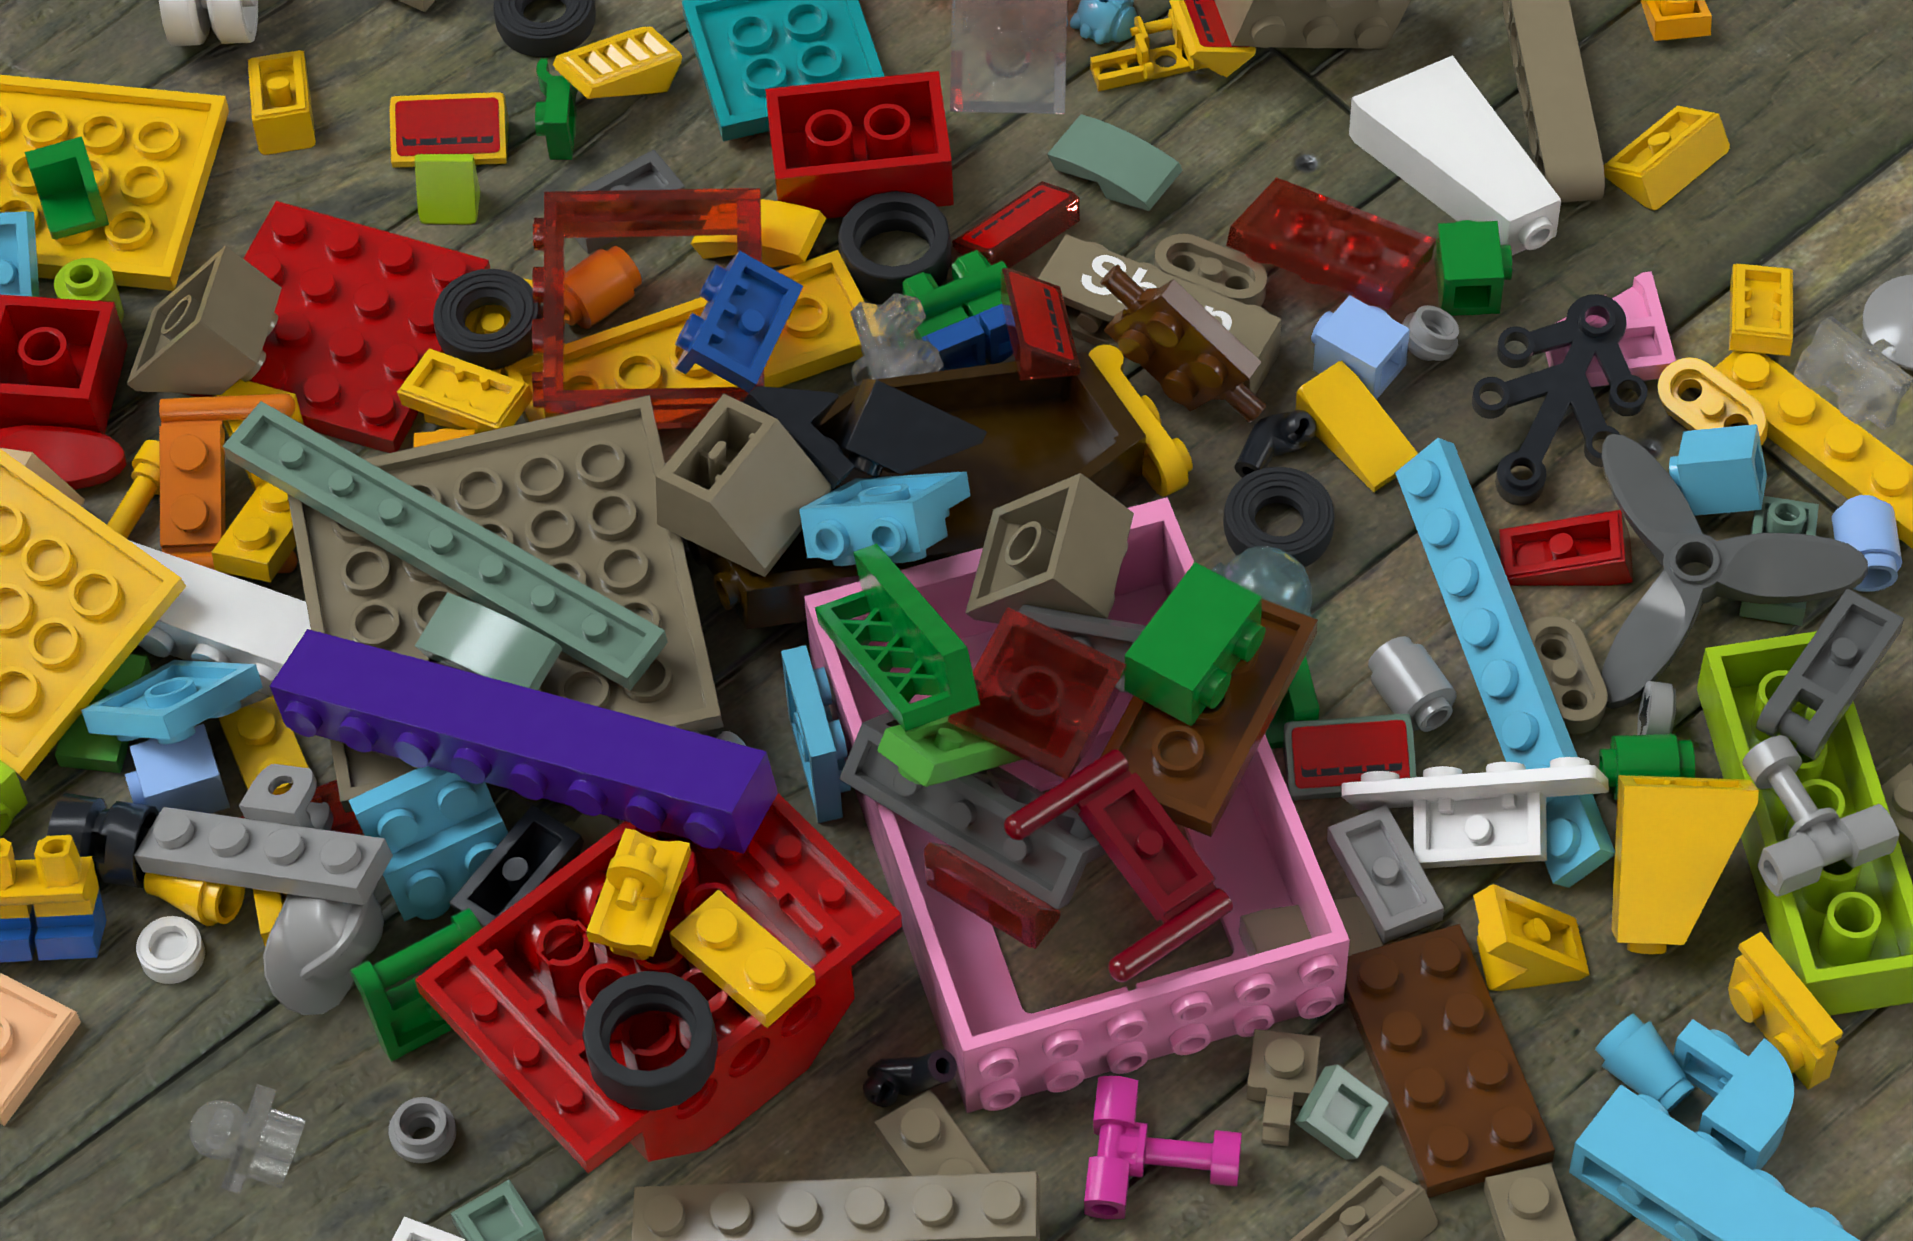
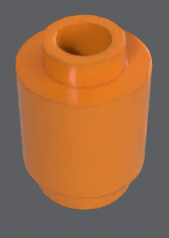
(599, 286)

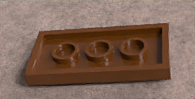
(1201, 765)
(1444, 1061)

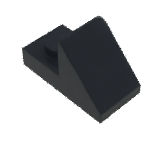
(800, 414)

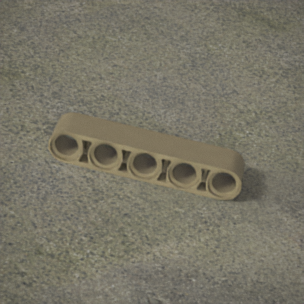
(1555, 97)

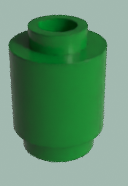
(1646, 756)

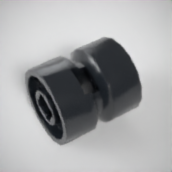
(105, 834)

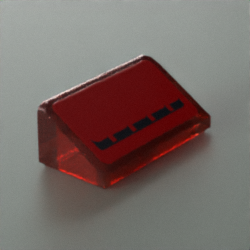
(1022, 225)
(1038, 327)
(988, 895)

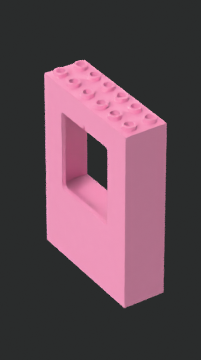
(1254, 855)

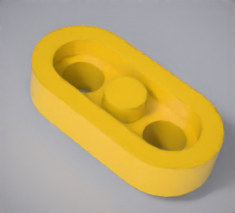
(1717, 406)

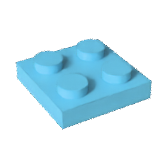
(173, 700)
(816, 735)

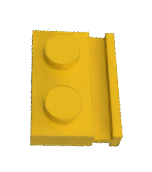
(1784, 1010)

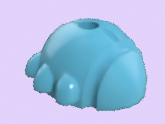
(1104, 20)

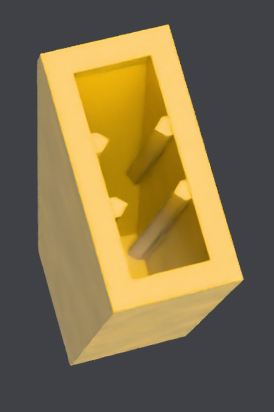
(1671, 853)

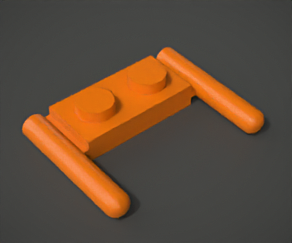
(195, 471)

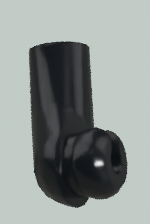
(1275, 437)
(907, 1076)

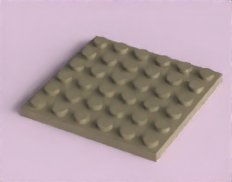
(565, 492)

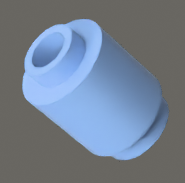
(1872, 530)

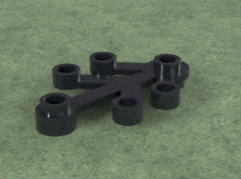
(1563, 387)

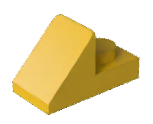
(1526, 942)

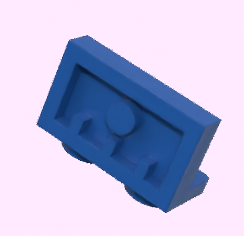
(740, 321)

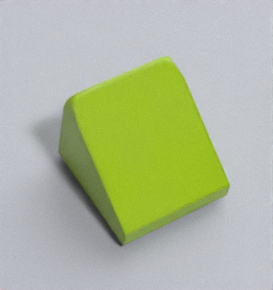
(447, 189)

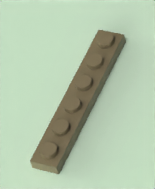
(845, 1209)

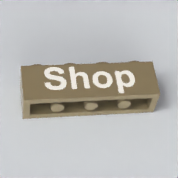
(1090, 306)

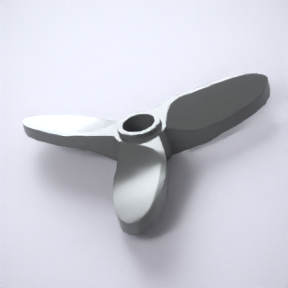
(1742, 568)

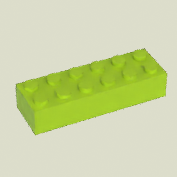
(1855, 925)

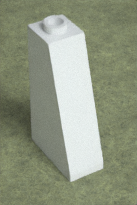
(1456, 152)

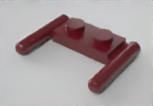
(1144, 849)

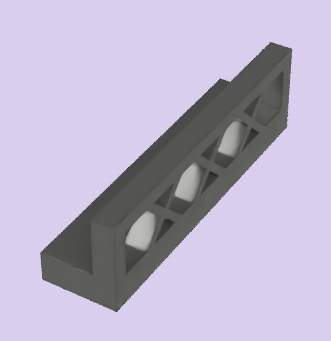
(972, 815)

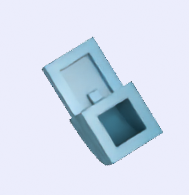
(1748, 1092)

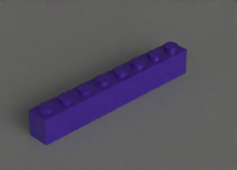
(526, 741)

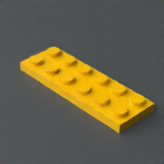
(644, 351)

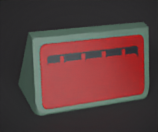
(1339, 750)

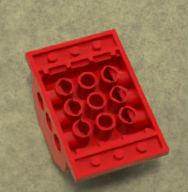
(532, 974)

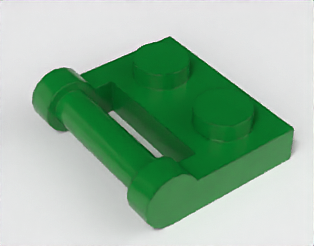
(402, 1015)

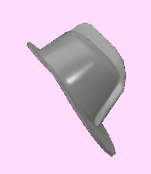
(316, 947)

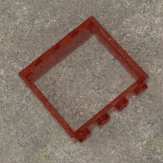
(629, 215)

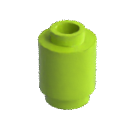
(90, 281)

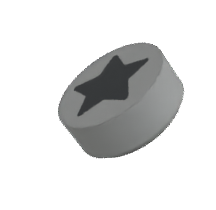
(1657, 709)

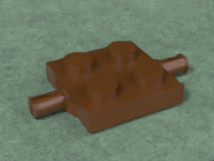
(1181, 345)

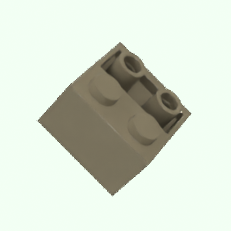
(738, 486)

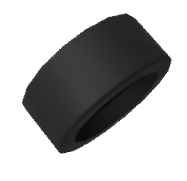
(890, 213)
(637, 995)

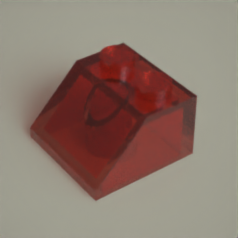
(1041, 694)

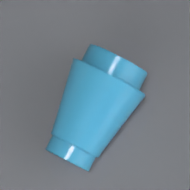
(1644, 1062)

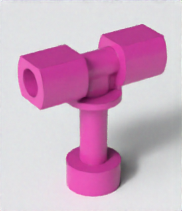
(1126, 1150)

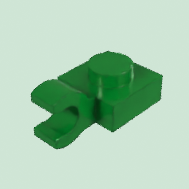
(558, 114)

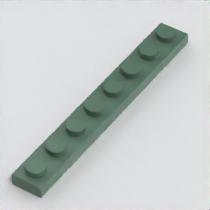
(445, 544)

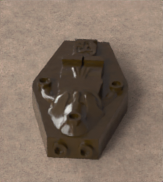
(1033, 439)

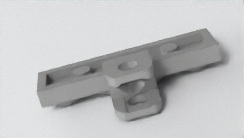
(275, 848)

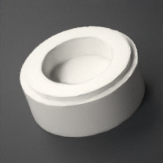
(170, 949)

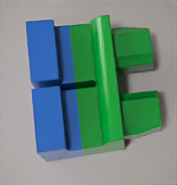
(965, 315)

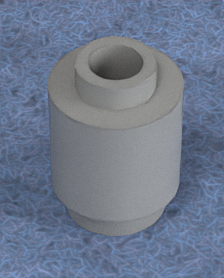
(1412, 683)

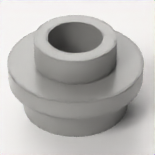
(1432, 333)
(417, 1114)

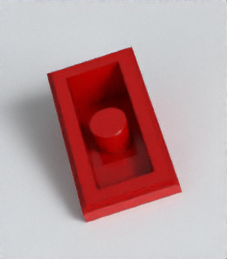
(1569, 552)

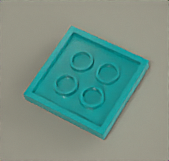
(774, 45)

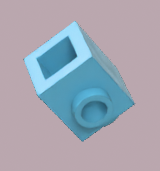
(1720, 469)

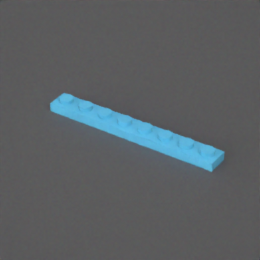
(1500, 649)

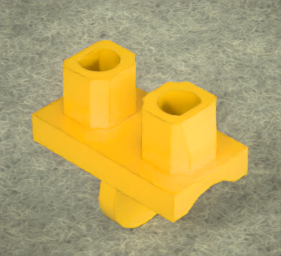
(638, 894)

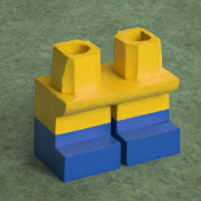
(49, 903)

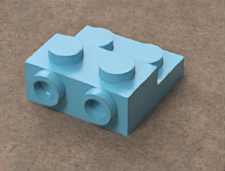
(893, 511)
(436, 832)

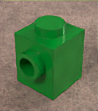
(1471, 267)

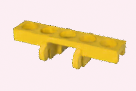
(1146, 58)

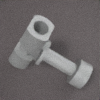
(1818, 834)

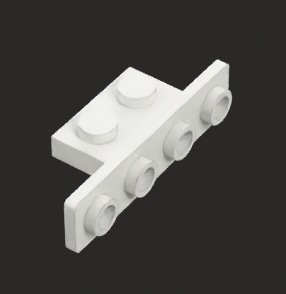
(1478, 815)

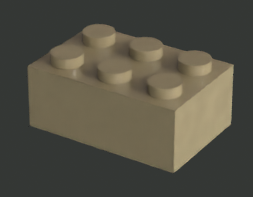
(1311, 22)

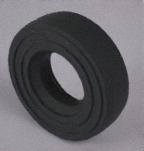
(544, 38)
(477, 290)
(1286, 487)

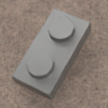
(1385, 873)

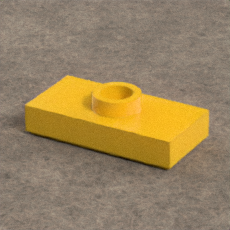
(1761, 309)
(464, 393)

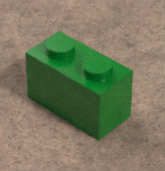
(1194, 644)

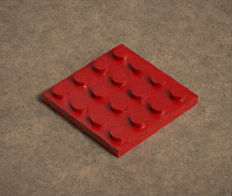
(349, 319)

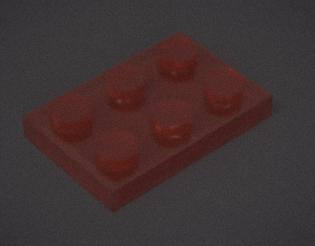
(1331, 243)

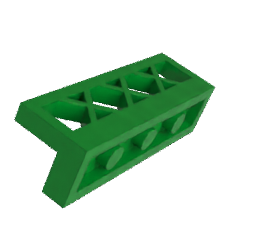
(916, 641)

